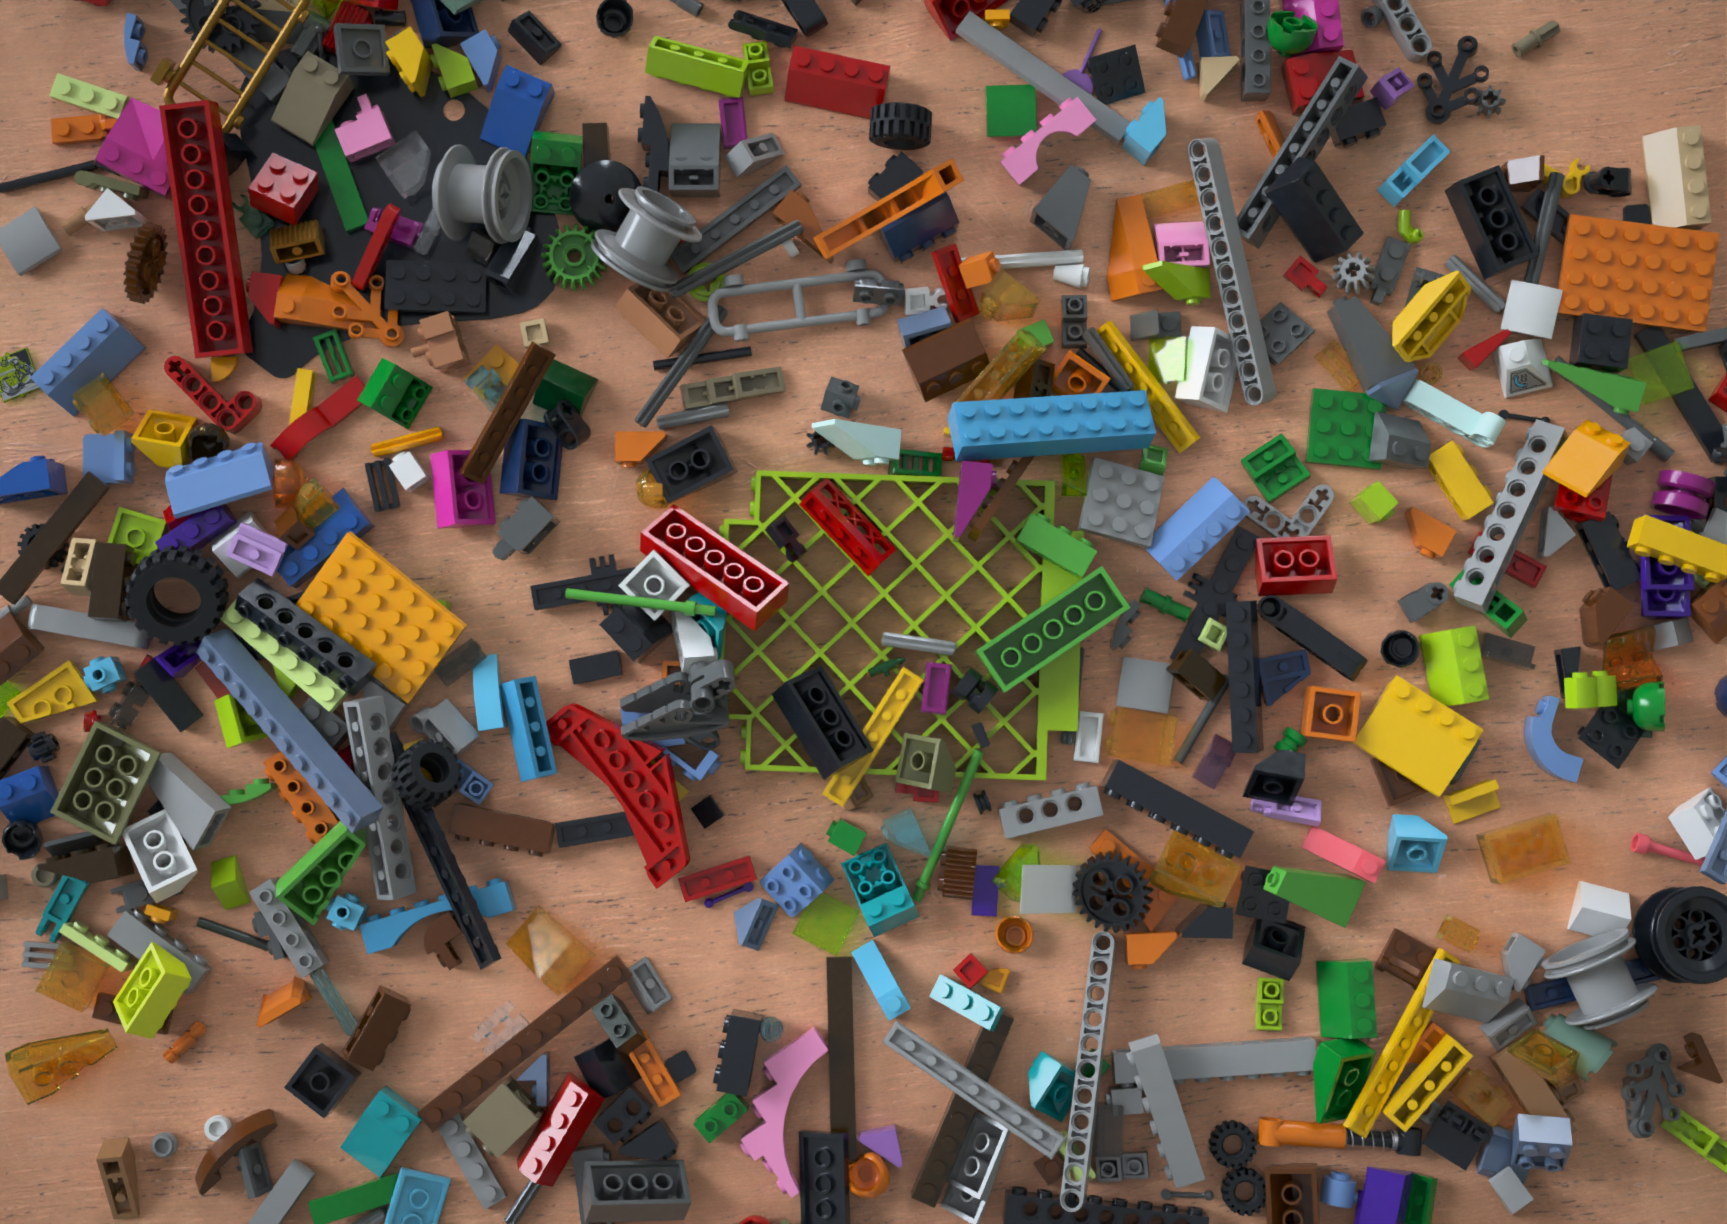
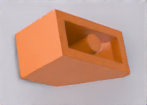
(636, 446)
(1428, 533)
(1146, 946)

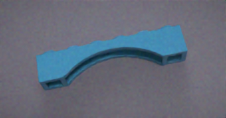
(387, 931)

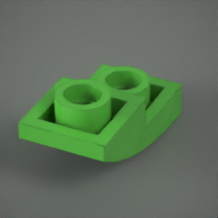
(253, 791)

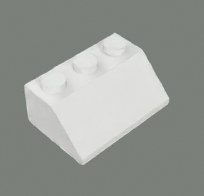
(1209, 370)
(160, 855)

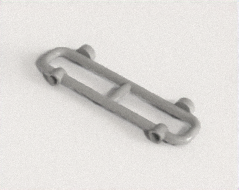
(735, 286)

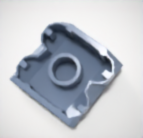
(1497, 1154)

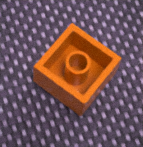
(1330, 714)

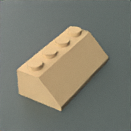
(1676, 178)

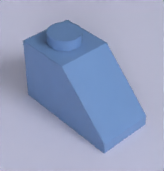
(484, 57)

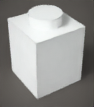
(409, 471)

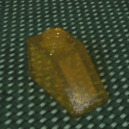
(315, 503)

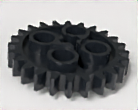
(198, 13)
(1110, 912)

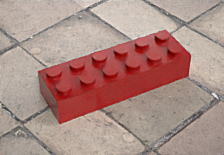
(716, 567)

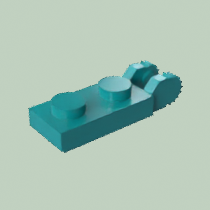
(62, 905)

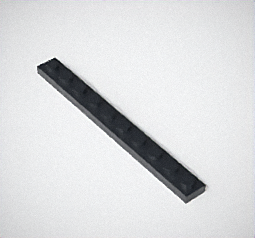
(451, 877)

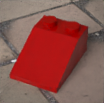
(1306, 73)

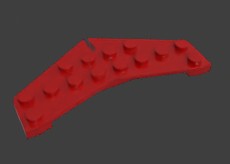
(643, 789)

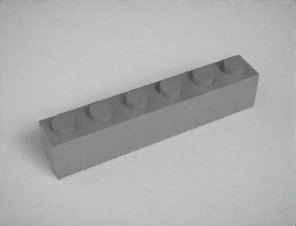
(1166, 1111)

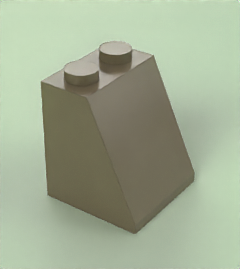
(503, 1117)

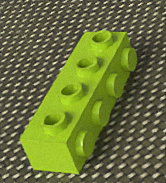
(696, 66)

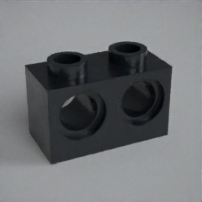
(619, 1110)

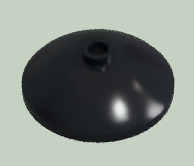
(589, 193)

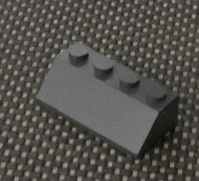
(635, 1191)

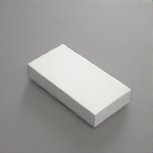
(1088, 737)

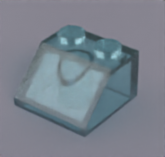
(905, 832)

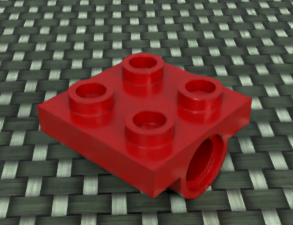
(1581, 508)

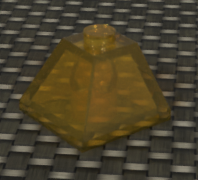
(1546, 1056)

